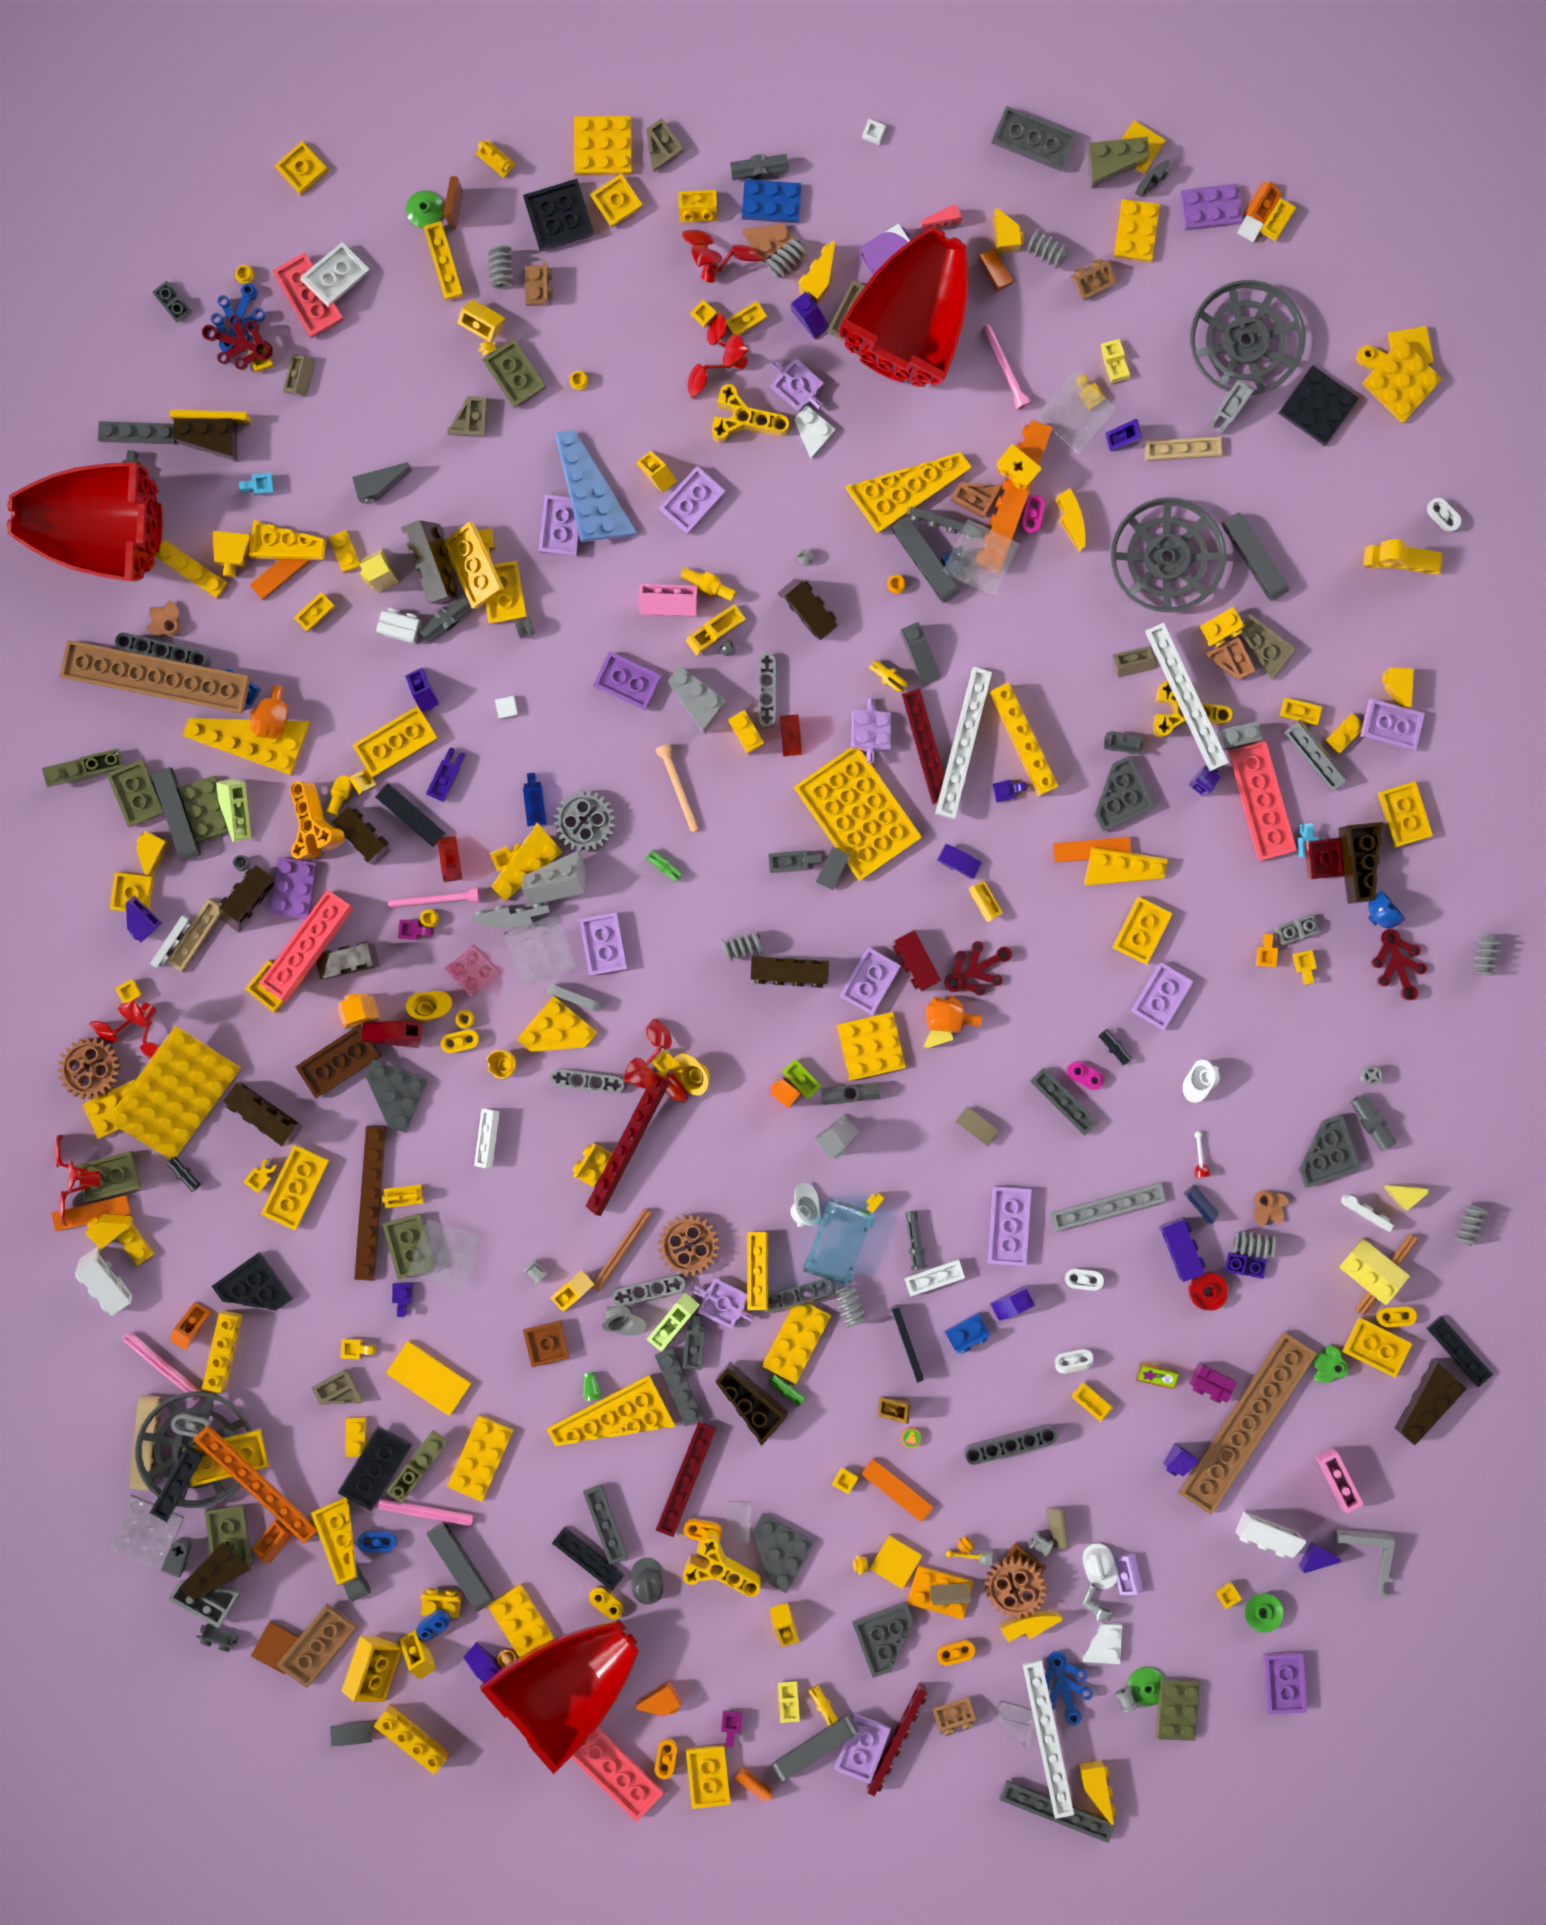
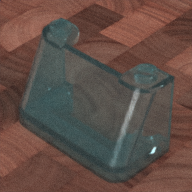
(838, 1241)

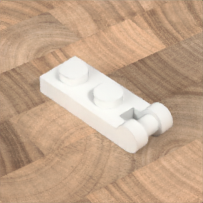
(1367, 1212)

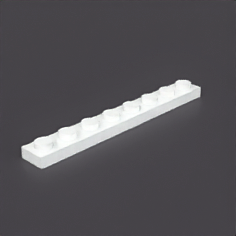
(1186, 696)
(963, 743)
(1048, 1738)

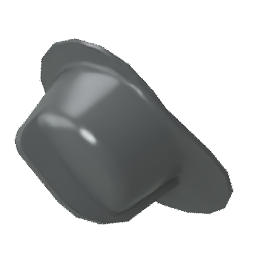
(647, 1581)

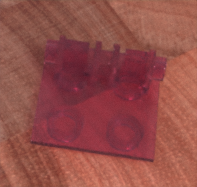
(471, 970)

